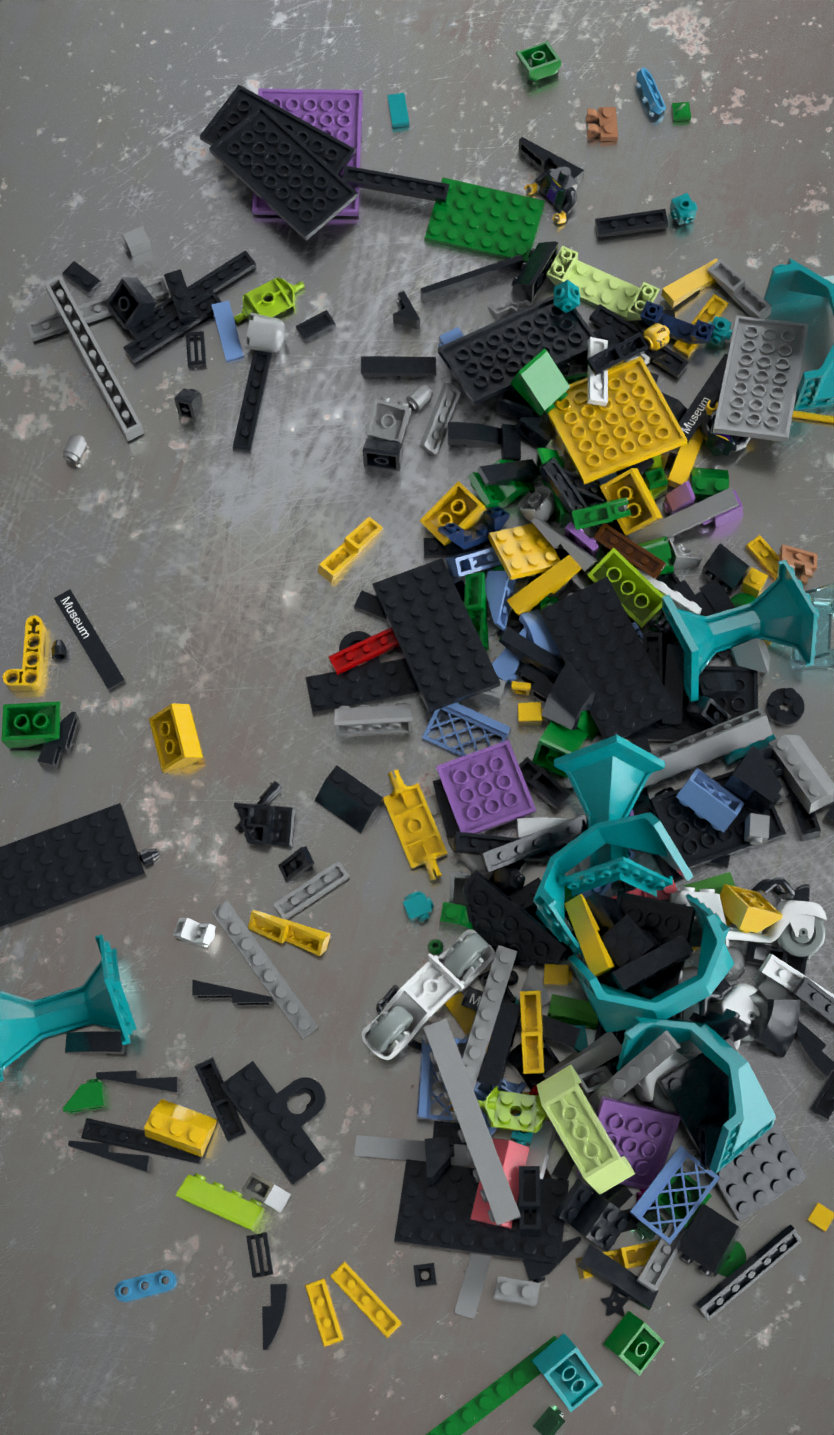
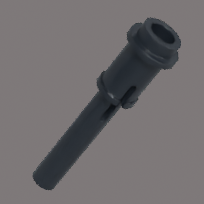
(272, 791)

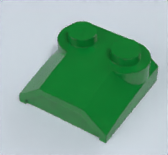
(539, 61)

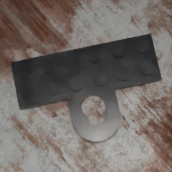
(360, 684)
(273, 1122)

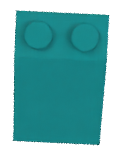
(567, 1372)

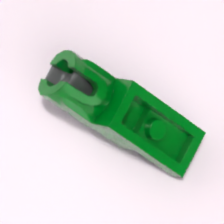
(601, 513)

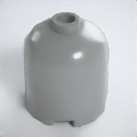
(265, 333)

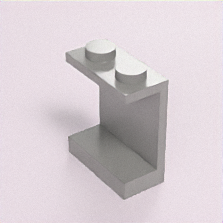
(516, 1291)

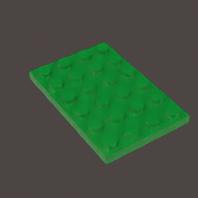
(485, 221)

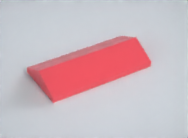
(511, 1157)

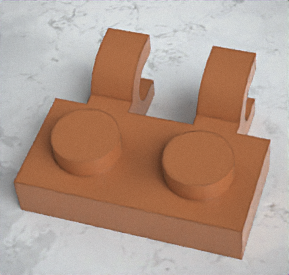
(607, 123)
(799, 559)

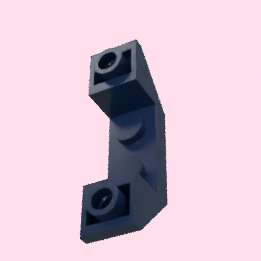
(678, 328)
(493, 521)

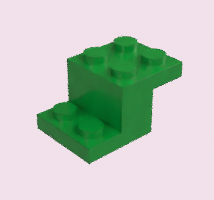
(496, 494)

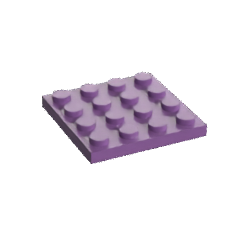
(486, 788)
(640, 1135)

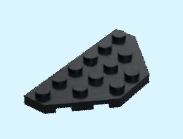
(509, 925)

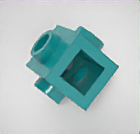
(683, 209)
(566, 296)
(721, 331)

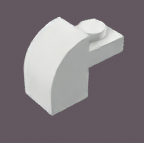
(194, 932)

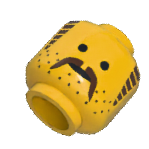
(656, 336)

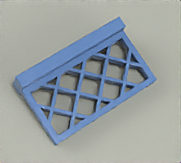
(470, 716)
(425, 1086)
(658, 1185)

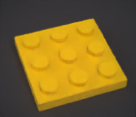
(523, 551)

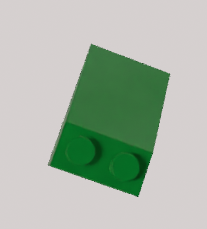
(30, 723)

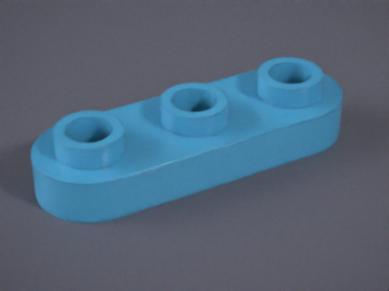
(650, 91)
(155, 1286)

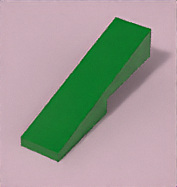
(476, 604)

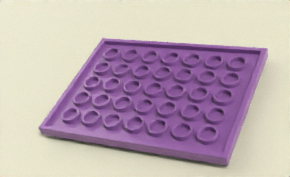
(329, 110)

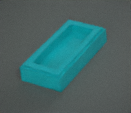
(398, 110)

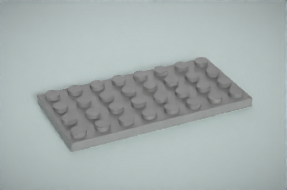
(761, 378)

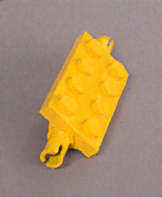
(415, 825)

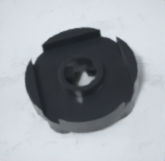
(783, 717)

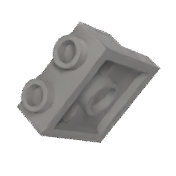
(388, 419)

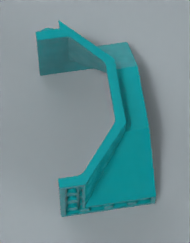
(795, 283)
(777, 615)
(607, 783)
(636, 832)
(96, 1002)
(618, 1008)
(748, 1106)

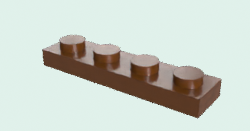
(630, 551)

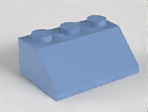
(710, 800)

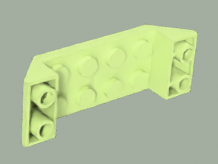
(600, 287)
(582, 1131)

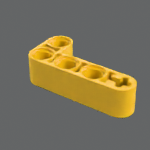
(29, 653)

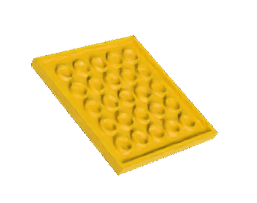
(622, 433)

